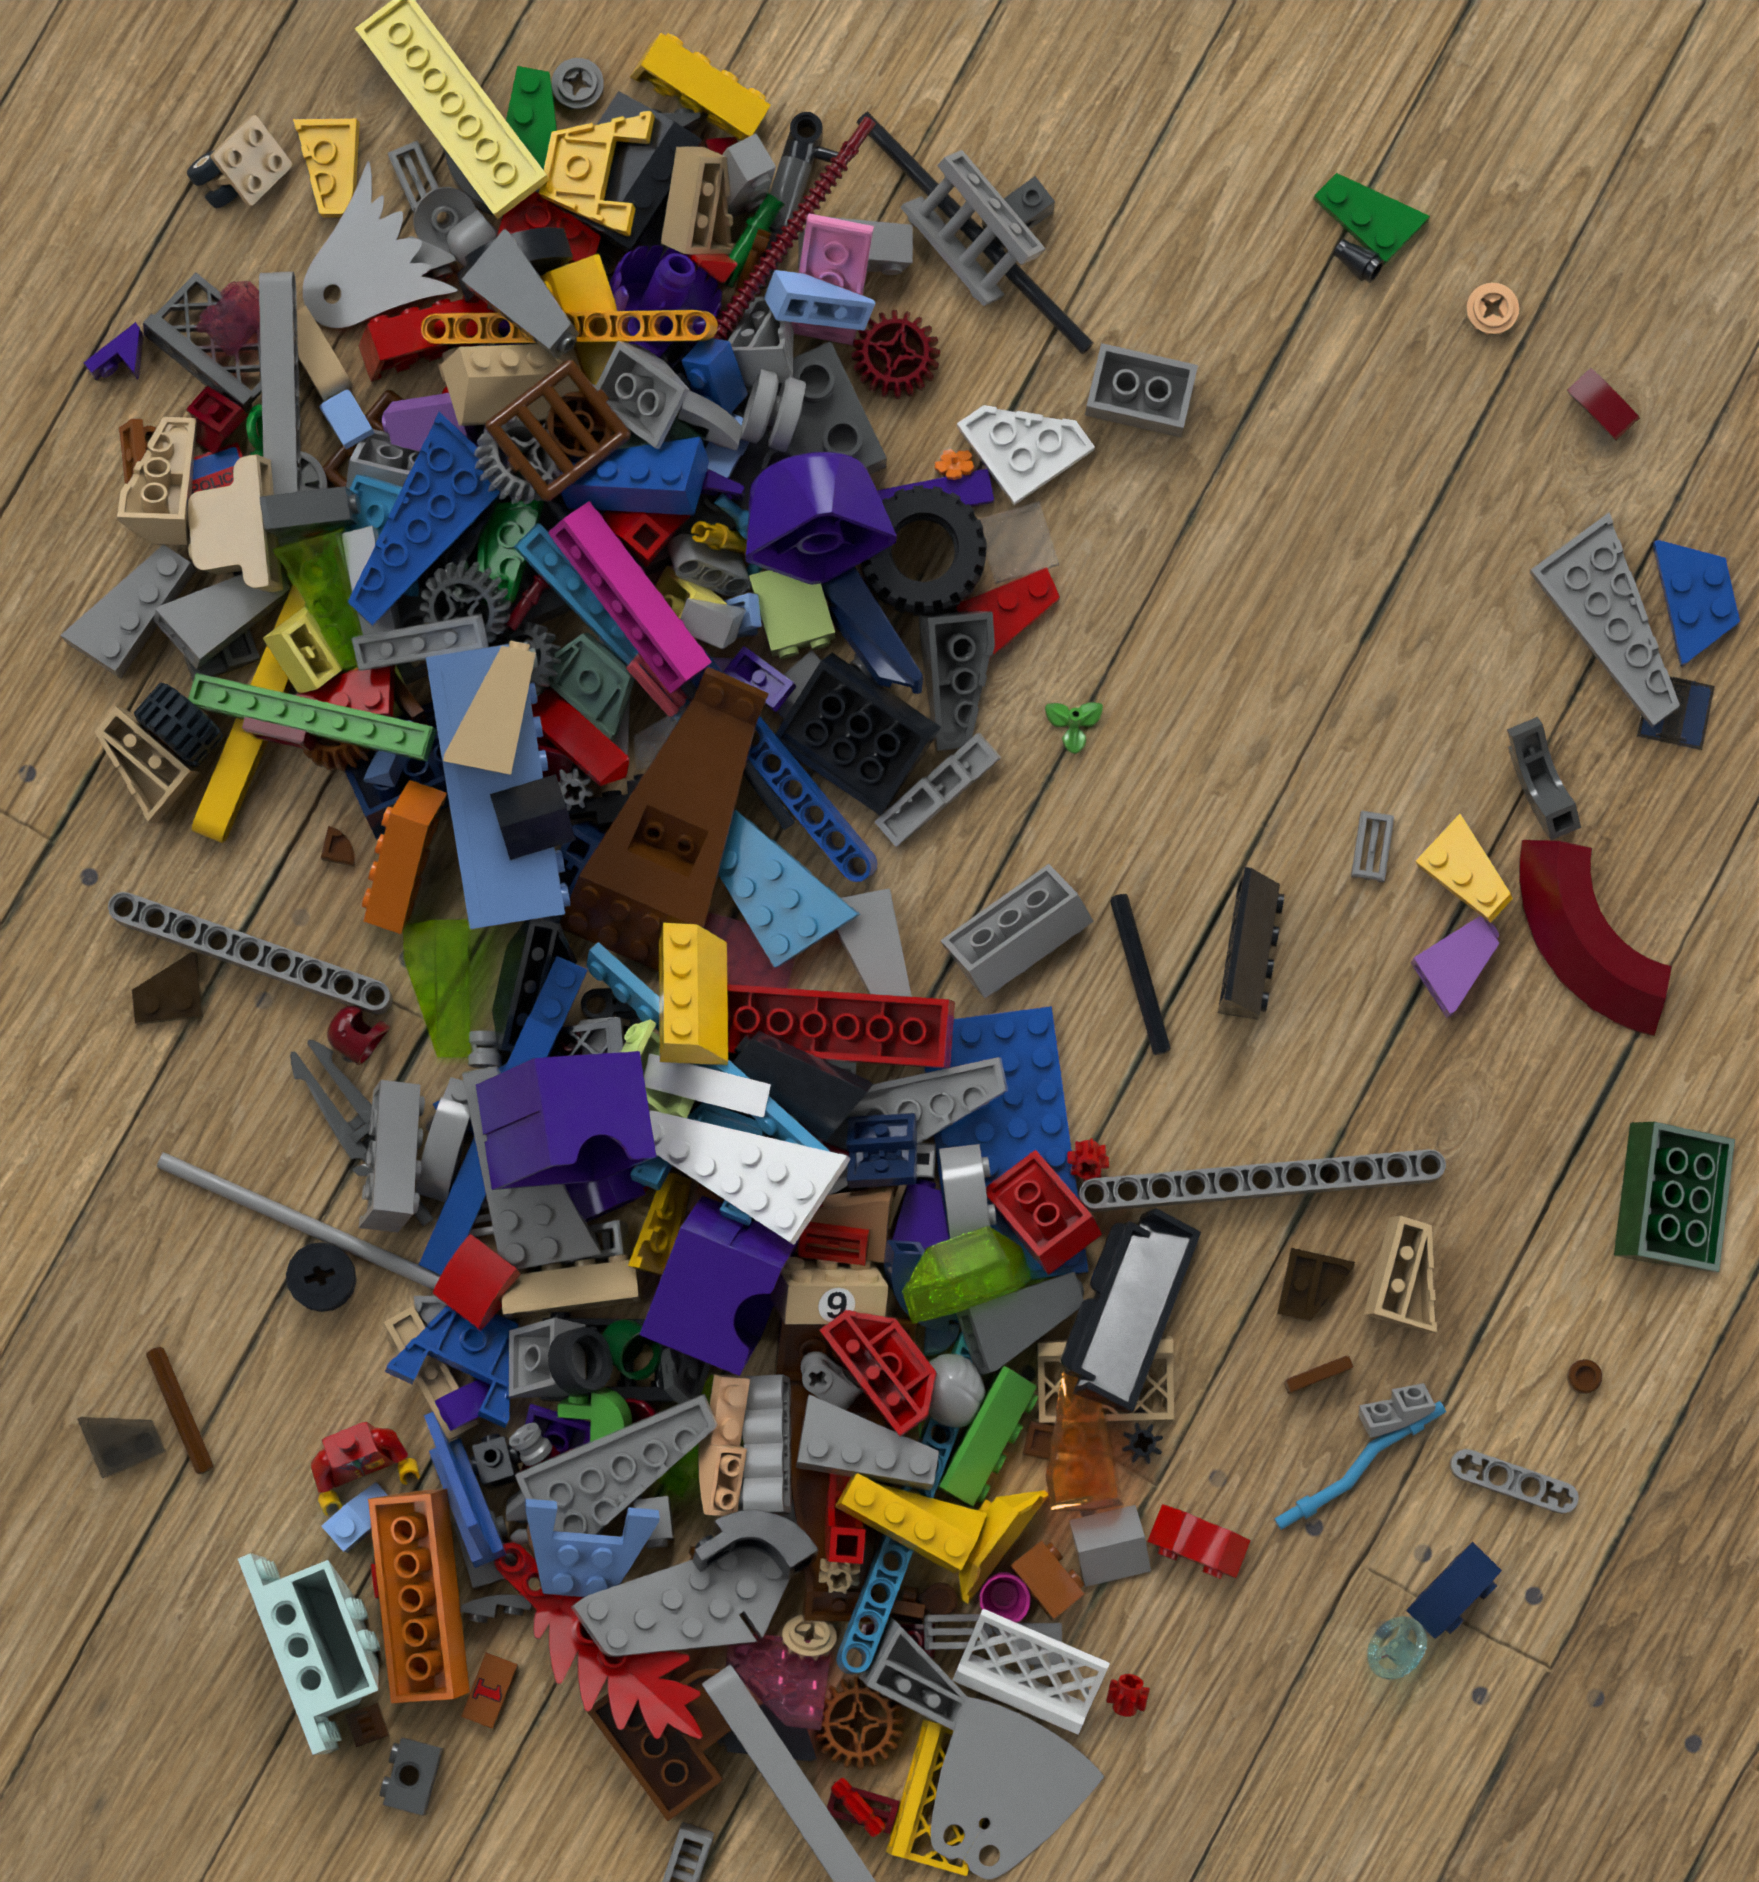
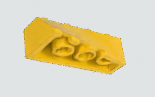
(921, 1523)

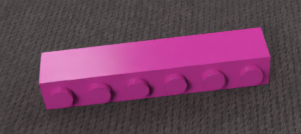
(629, 597)

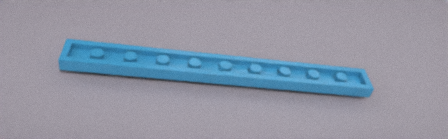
(645, 1002)

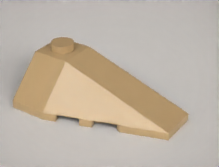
(161, 484)

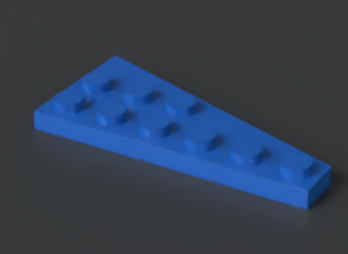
(429, 515)

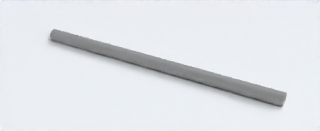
(298, 1220)

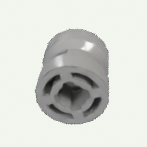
(486, 1056)

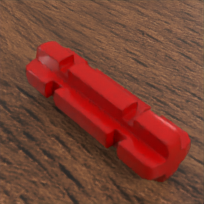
(858, 1807)

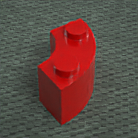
(1198, 1541)

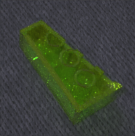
(322, 577)

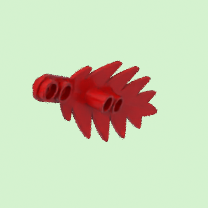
(628, 1677)

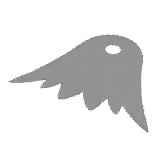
(367, 264)

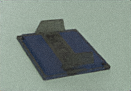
(1689, 722)

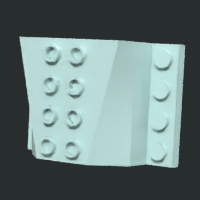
(317, 1642)

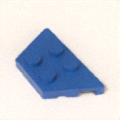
(1696, 597)

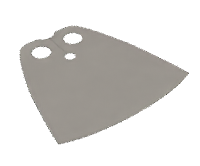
(1012, 1775)

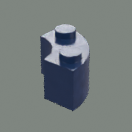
(1454, 1591)

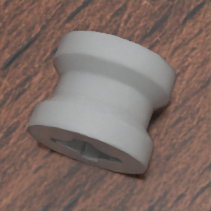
(530, 1444)

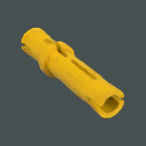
(719, 537)

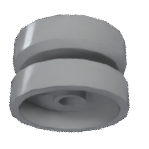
(777, 411)

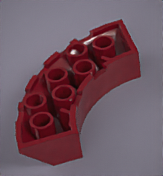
(1580, 941)

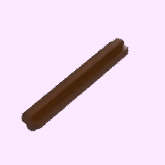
(179, 1410)

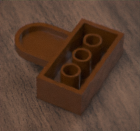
(674, 1766)

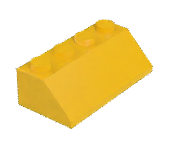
(585, 288)
(692, 996)

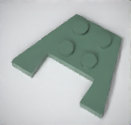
(593, 683)

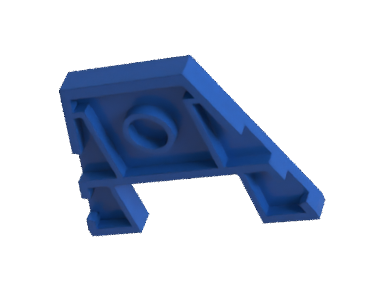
(468, 1349)

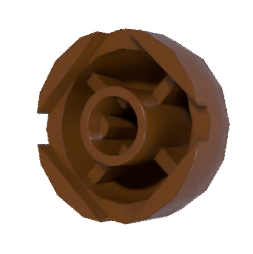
(589, 418)

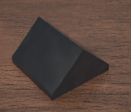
(532, 817)

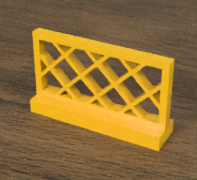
(914, 1799)

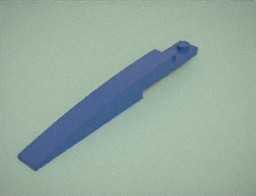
(534, 1042)

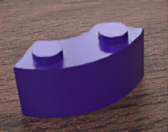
(605, 1195)

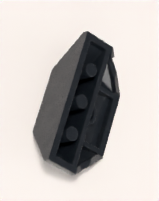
(523, 974)

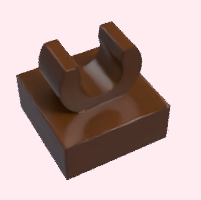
(907, 1609)
(367, 1725)

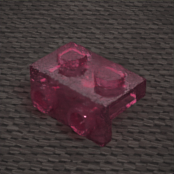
(233, 316)

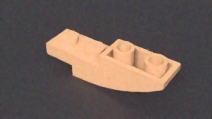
(719, 1453)

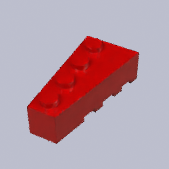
(399, 339)

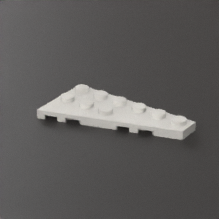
(760, 1175)

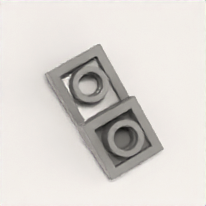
(720, 425)
(1403, 1409)

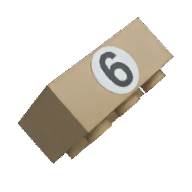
(825, 1289)

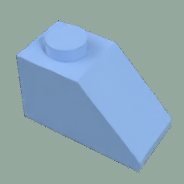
(353, 1521)

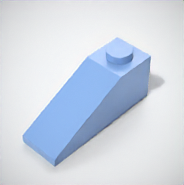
(816, 302)

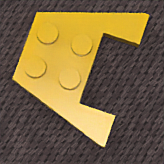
(581, 164)

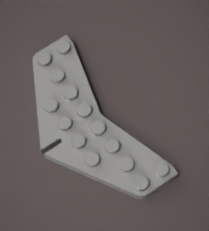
(686, 1606)

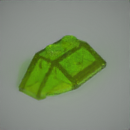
(964, 1274)

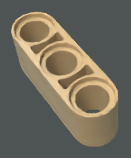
(319, 358)

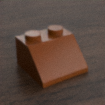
(1047, 1579)

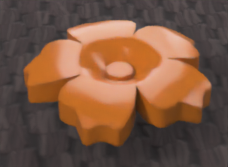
(954, 464)

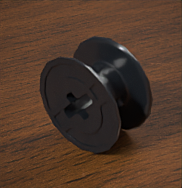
(304, 1267)

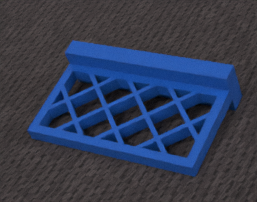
(464, 1496)

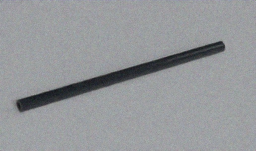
(973, 230)

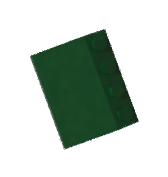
(1674, 1196)

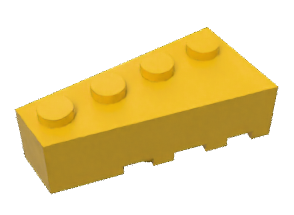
(701, 86)

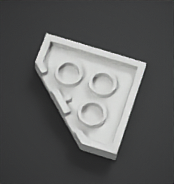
(1023, 447)

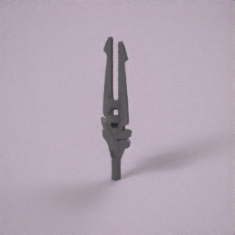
(344, 1131)

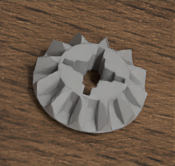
(569, 71)

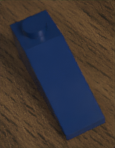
(576, 855)

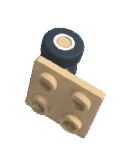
(242, 165)

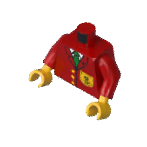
(354, 1455)

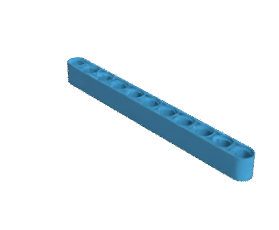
(878, 1573)

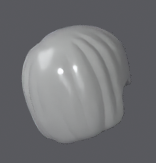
(956, 1391)

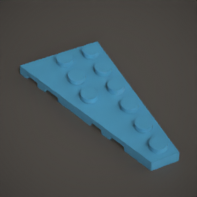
(778, 894)

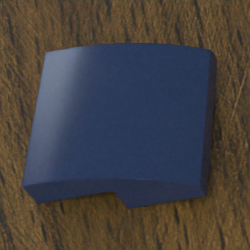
(882, 1150)

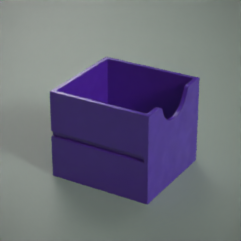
(565, 1120)
(717, 1288)

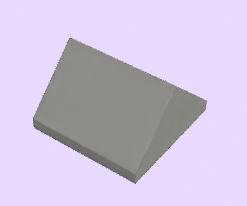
(1110, 1545)

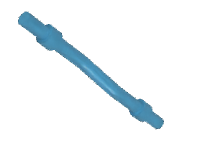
(1308, 1505)

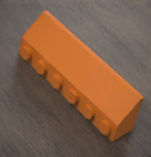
(419, 1596)

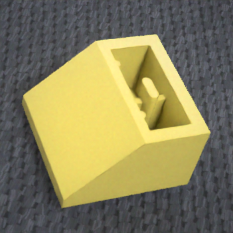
(303, 652)

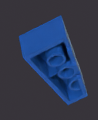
(644, 479)

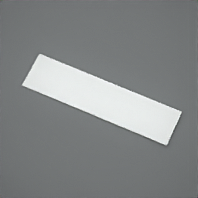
(707, 1085)

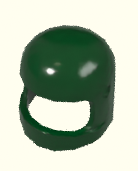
(627, 1344)

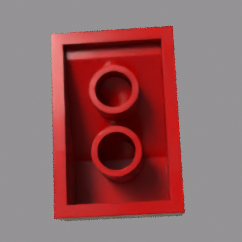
(1043, 1212)

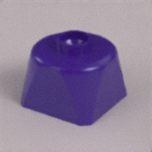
(815, 517)

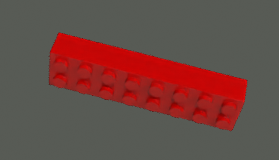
(846, 1024)

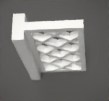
(1022, 1689)

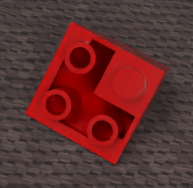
(644, 532)

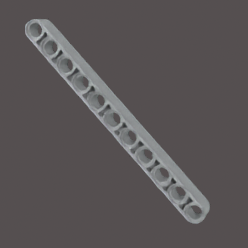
(1278, 1183)

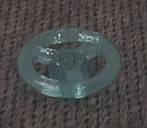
(1399, 1650)

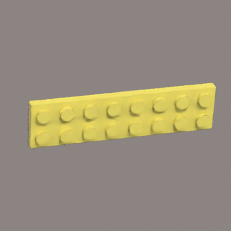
(452, 105)

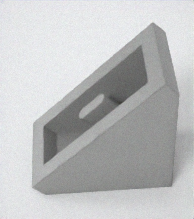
(712, 621)

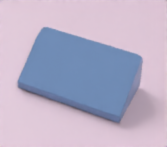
(385, 768)

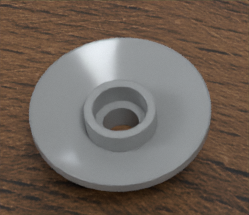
(443, 199)

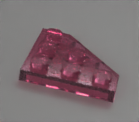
(783, 1681)

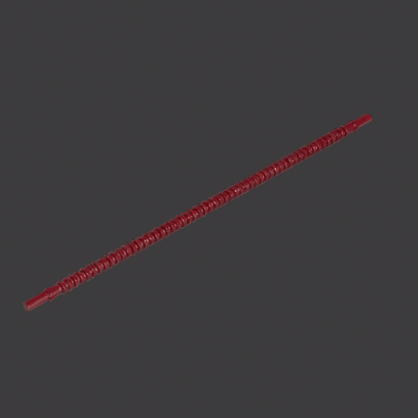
(848, 151)

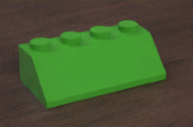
(987, 1436)

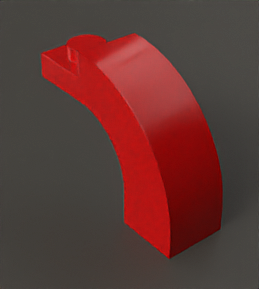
(842, 1532)

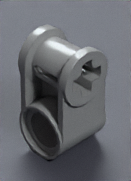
(833, 1384)

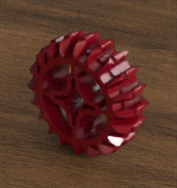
(907, 358)

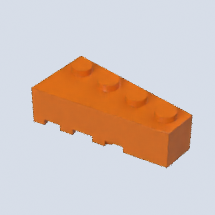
(402, 856)

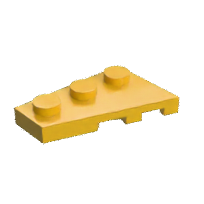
(332, 161)
(1465, 870)

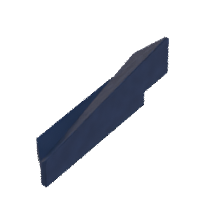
(870, 632)

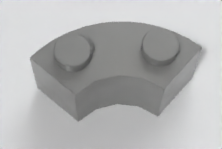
(965, 1189)

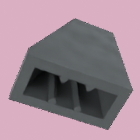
(309, 511)

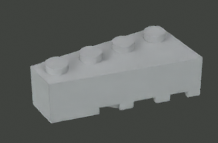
(123, 619)
(849, 1444)

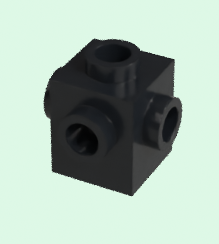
(495, 1461)

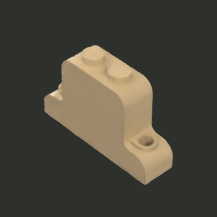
(230, 529)

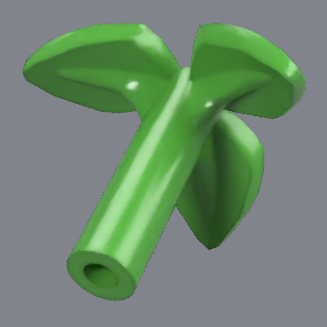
(1085, 715)

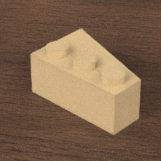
(697, 203)
(1404, 1277)

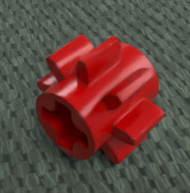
(1088, 1159)
(1127, 1695)

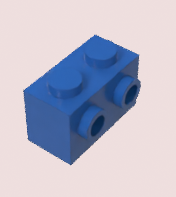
(715, 373)

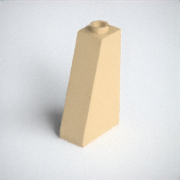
(494, 719)

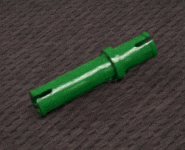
(762, 219)

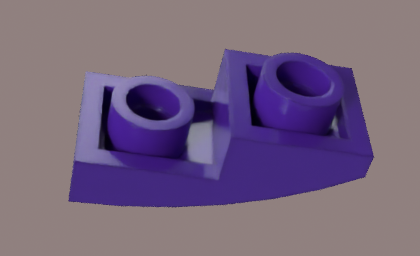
(462, 1404)

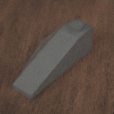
(955, 664)

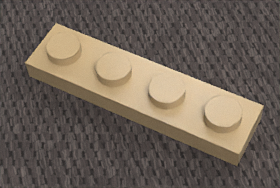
(434, 1376)

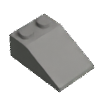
(642, 391)

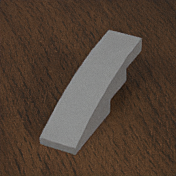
(358, 548)
(937, 789)

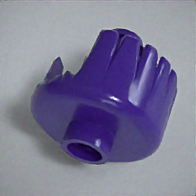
(663, 284)

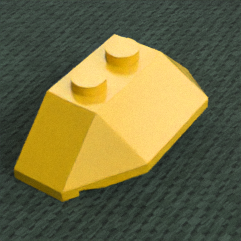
(1002, 1526)

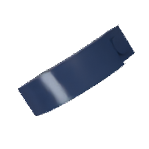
(899, 1264)

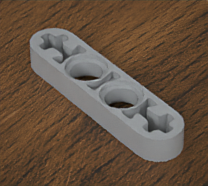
(1515, 1476)

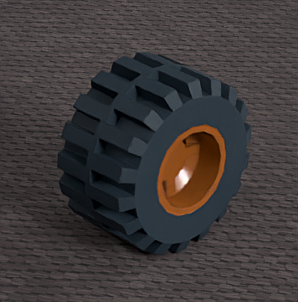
(178, 724)

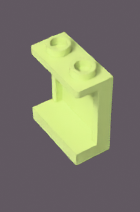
(792, 613)
(643, 1039)

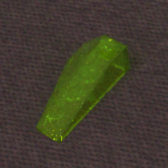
(440, 972)

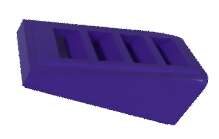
(716, 484)

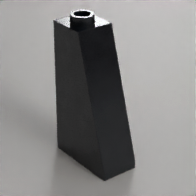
(802, 1083)

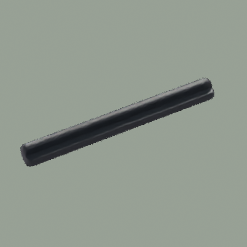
(1140, 974)

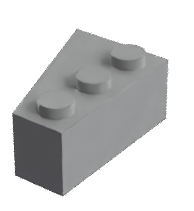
(890, 246)
(912, 1678)

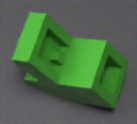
(605, 1410)

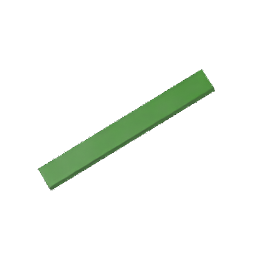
(313, 716)

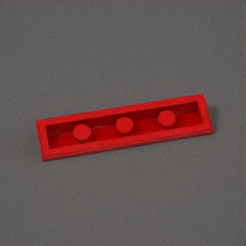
(580, 739)

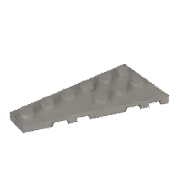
(935, 1098)
(612, 1471)

